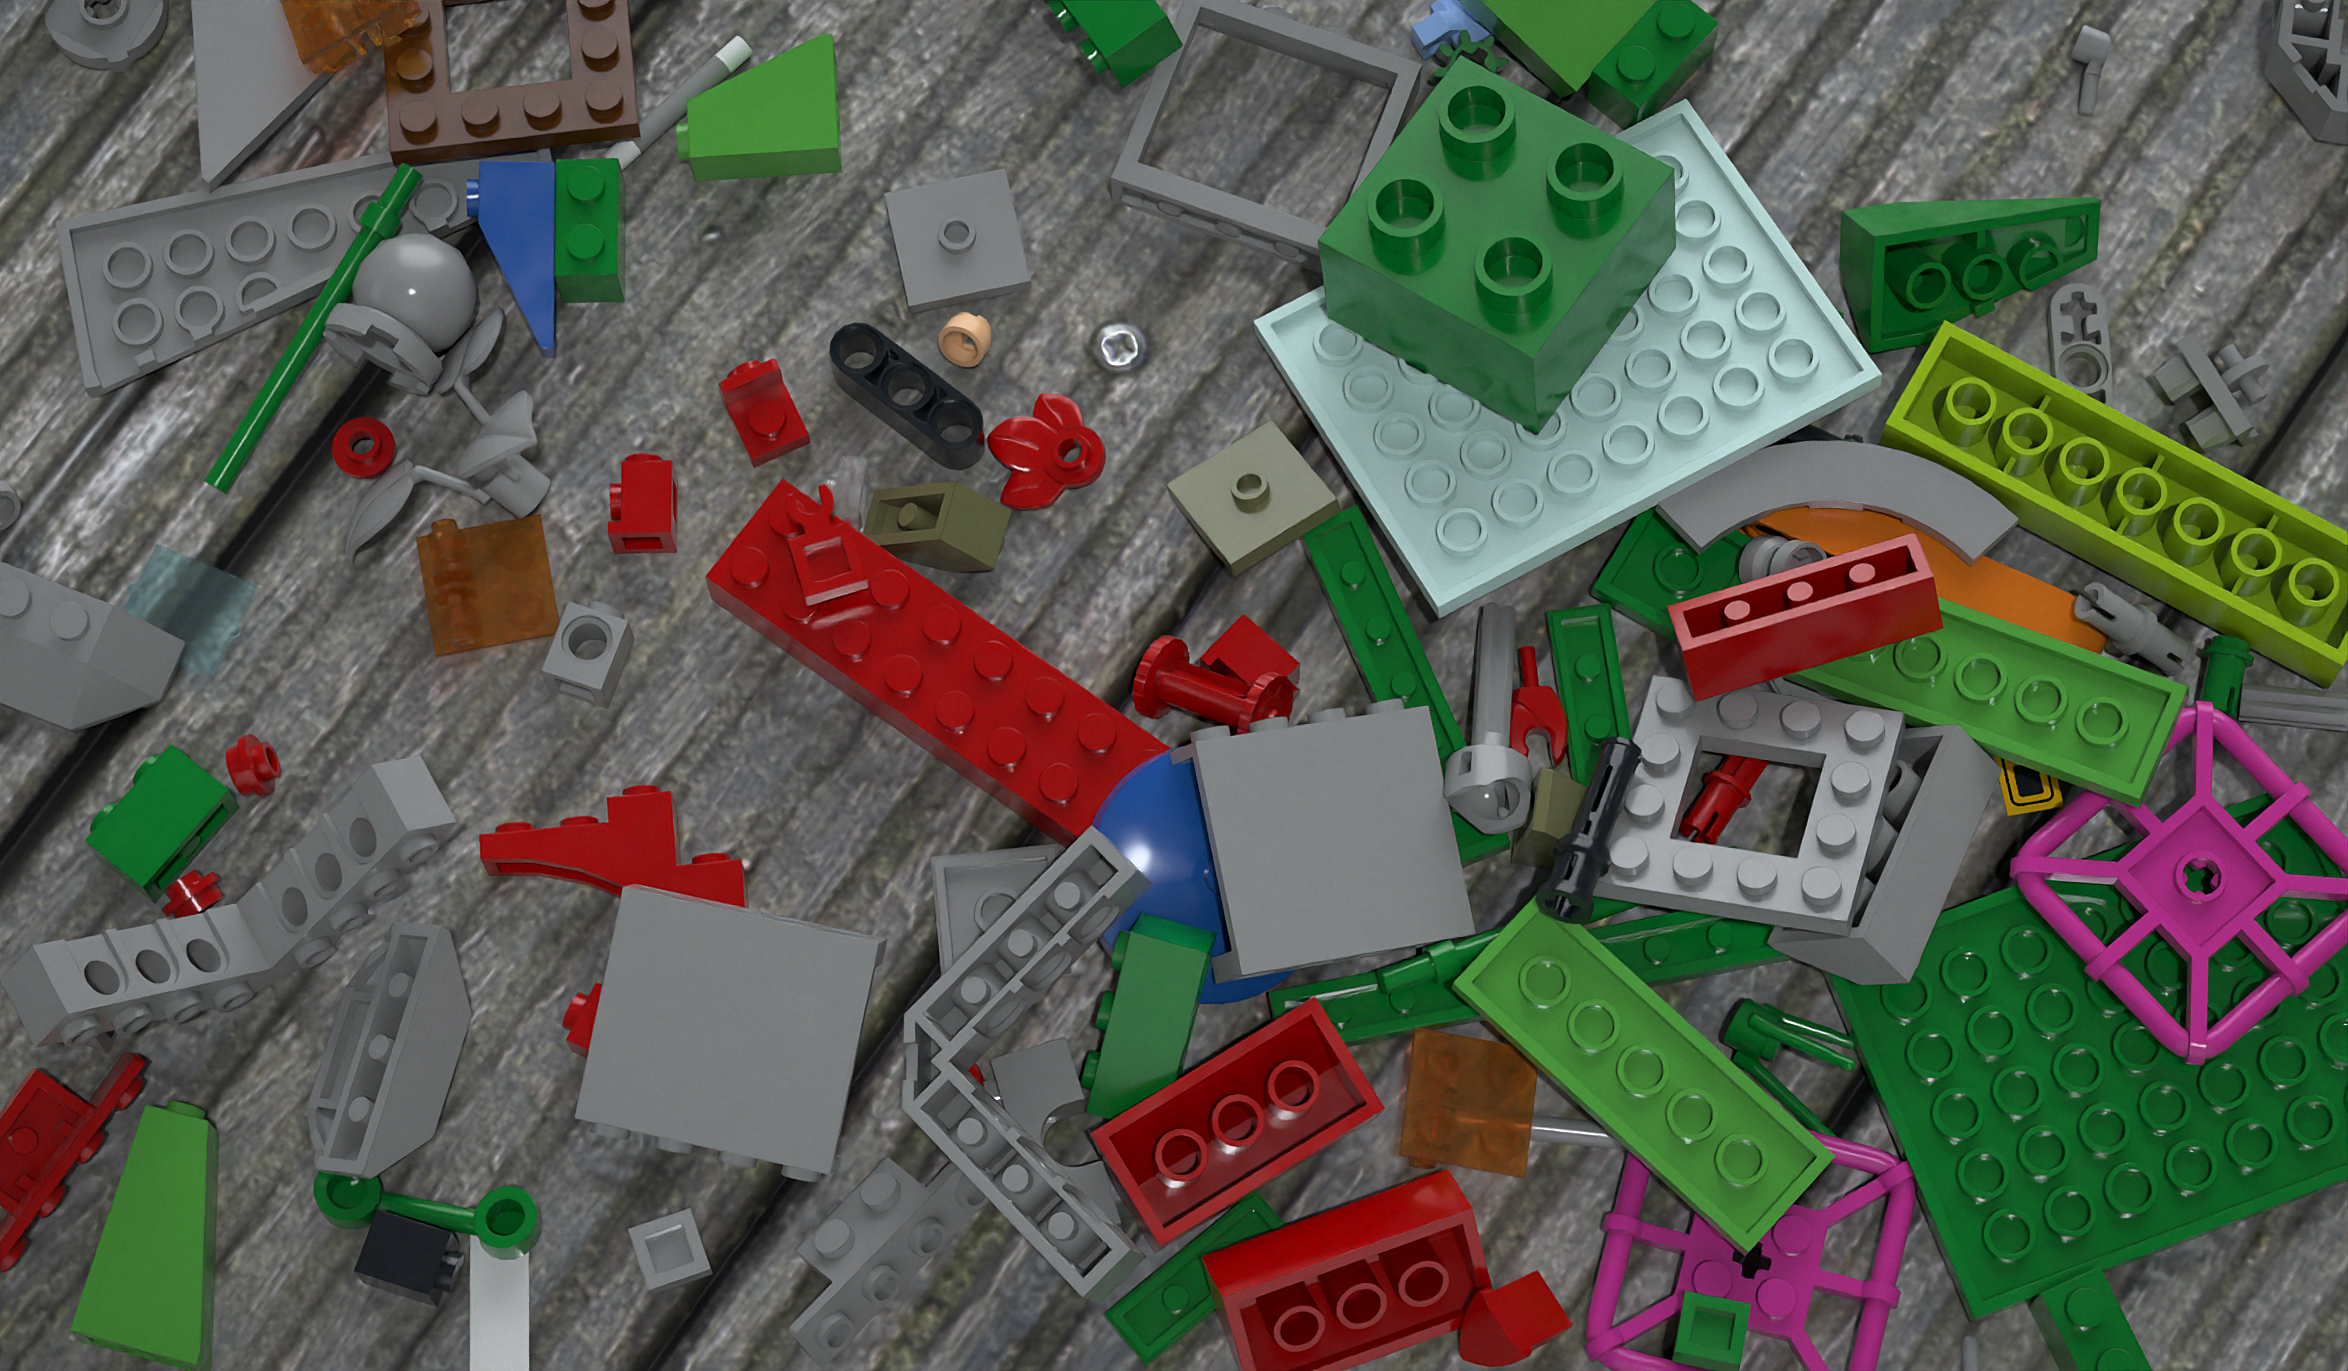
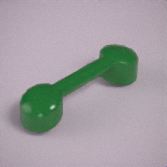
(503, 1220)

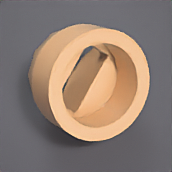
(955, 334)

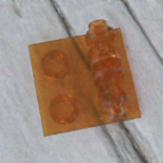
(324, 27)
(487, 584)
(1468, 1104)

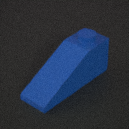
(519, 230)

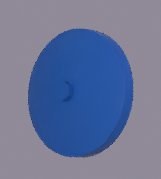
(1162, 829)

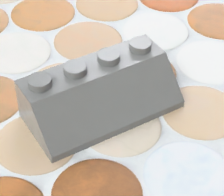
(1921, 840)

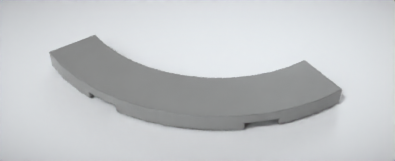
(1844, 478)

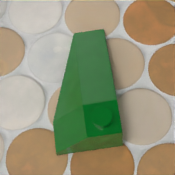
(1952, 259)

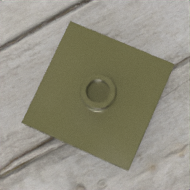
(1253, 498)

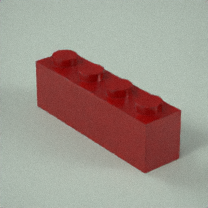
(1806, 617)

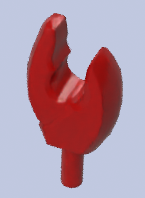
(1537, 711)

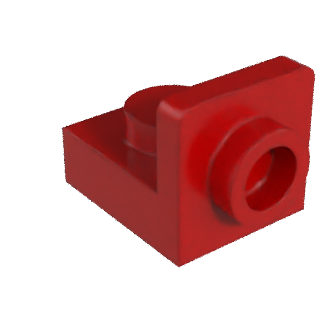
(762, 411)

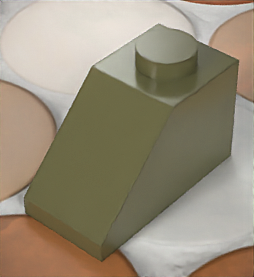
(938, 526)
(1551, 816)

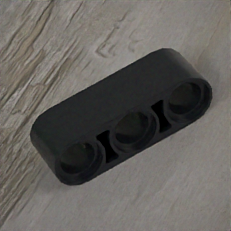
(896, 370)

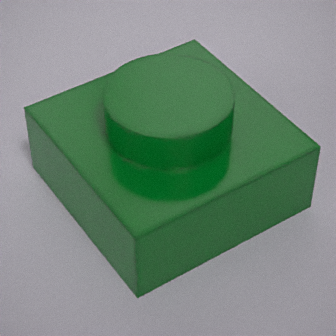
(1711, 1332)

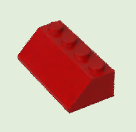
(1236, 1124)
(1351, 1280)

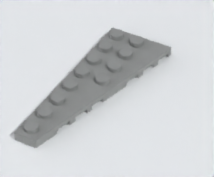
(205, 265)

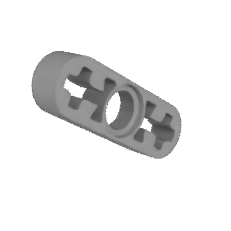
(2095, 327)

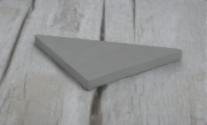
(244, 79)

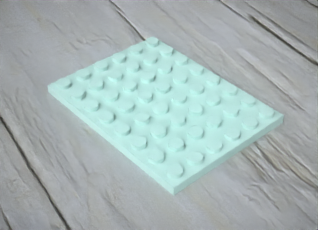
(1699, 373)

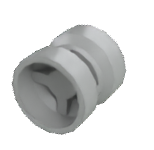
(1773, 554)

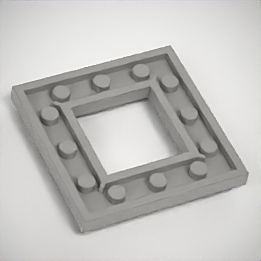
(1808, 892)

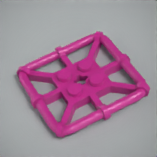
(2194, 923)
(1776, 1295)

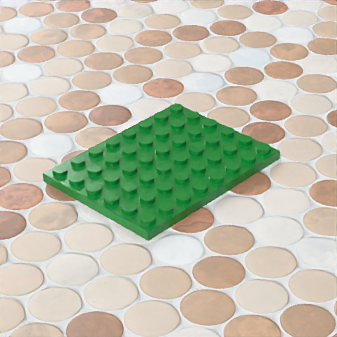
(2060, 1125)

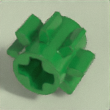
(1475, 50)

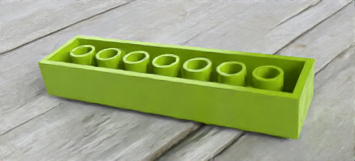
(2132, 501)

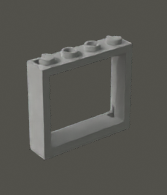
(1226, 214)

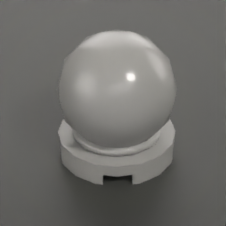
(408, 304)

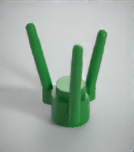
(1763, 1031)

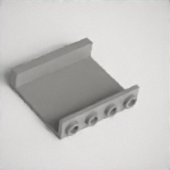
(1329, 838)
(728, 1031)

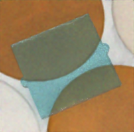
(191, 604)

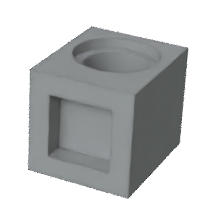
(594, 678)

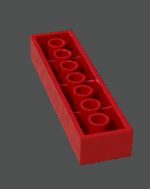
(937, 675)

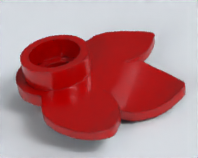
(1037, 453)

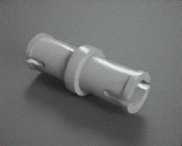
(2133, 629)

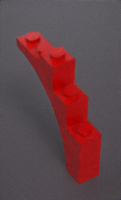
(631, 848)

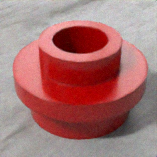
(368, 464)
(253, 766)
(192, 895)

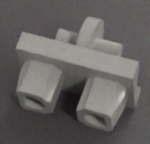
(2225, 419)

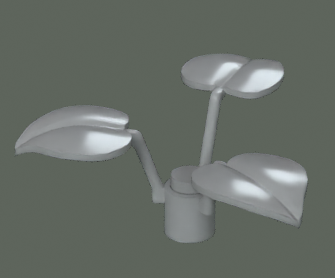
(491, 457)

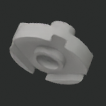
(106, 42)

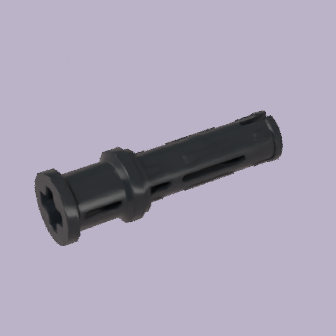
(1584, 853)

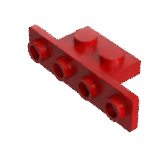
(43, 1136)

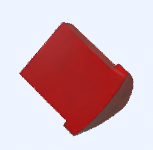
(1511, 1322)

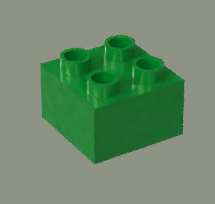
(1499, 243)

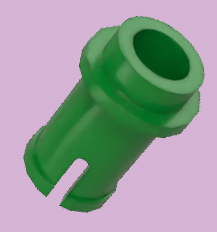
(2225, 672)

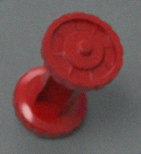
(1170, 680)

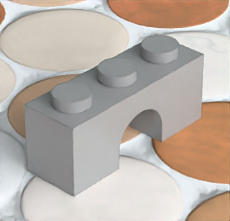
(1039, 1091)

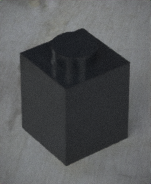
(409, 1259)

